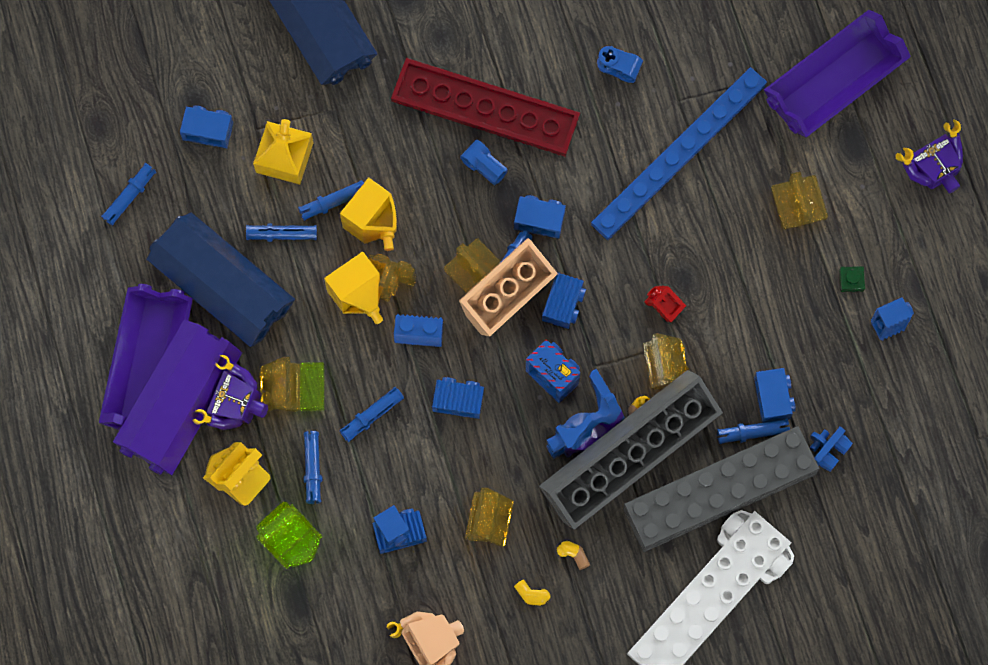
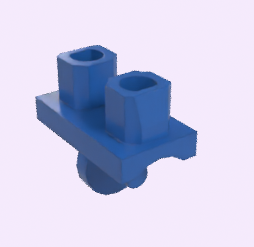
(838, 441)

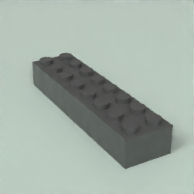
(631, 449)
(720, 489)

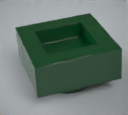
(852, 279)

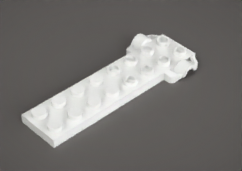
(748, 553)

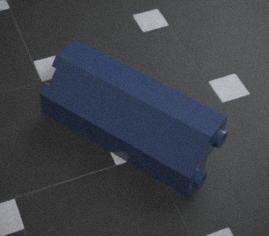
(326, 36)
(219, 278)

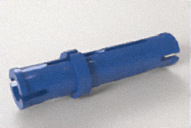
(128, 194)
(330, 201)
(281, 232)
(375, 411)
(752, 431)
(312, 467)

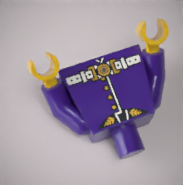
(937, 161)
(234, 399)

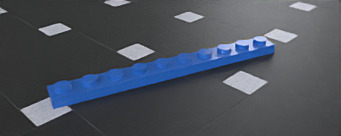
(678, 153)

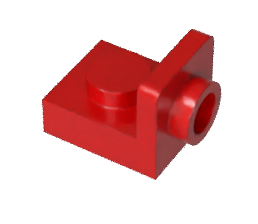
(665, 302)

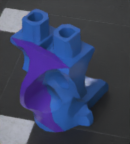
(586, 428)

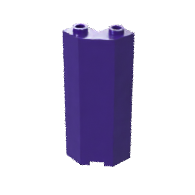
(836, 74)
(143, 337)
(183, 382)

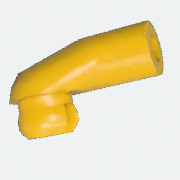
(532, 597)

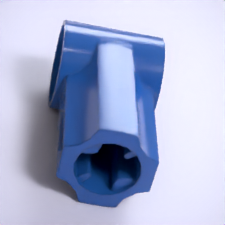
(479, 158)

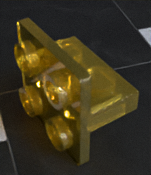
(799, 201)
(471, 264)
(391, 273)
(664, 360)
(280, 385)
(489, 517)

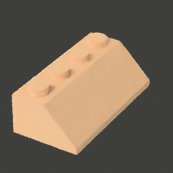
(507, 288)

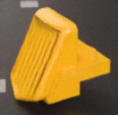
(237, 472)

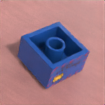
(553, 370)

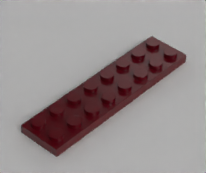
(485, 107)

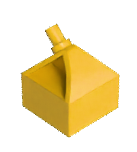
(283, 152)
(371, 215)
(356, 287)

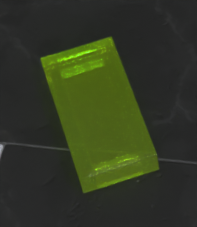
(312, 386)

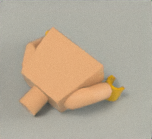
(429, 637)

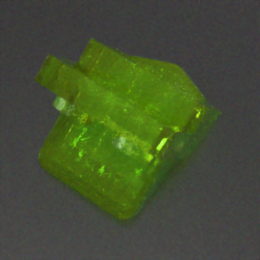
(289, 536)

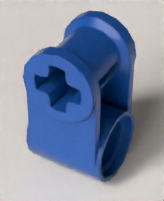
(621, 65)

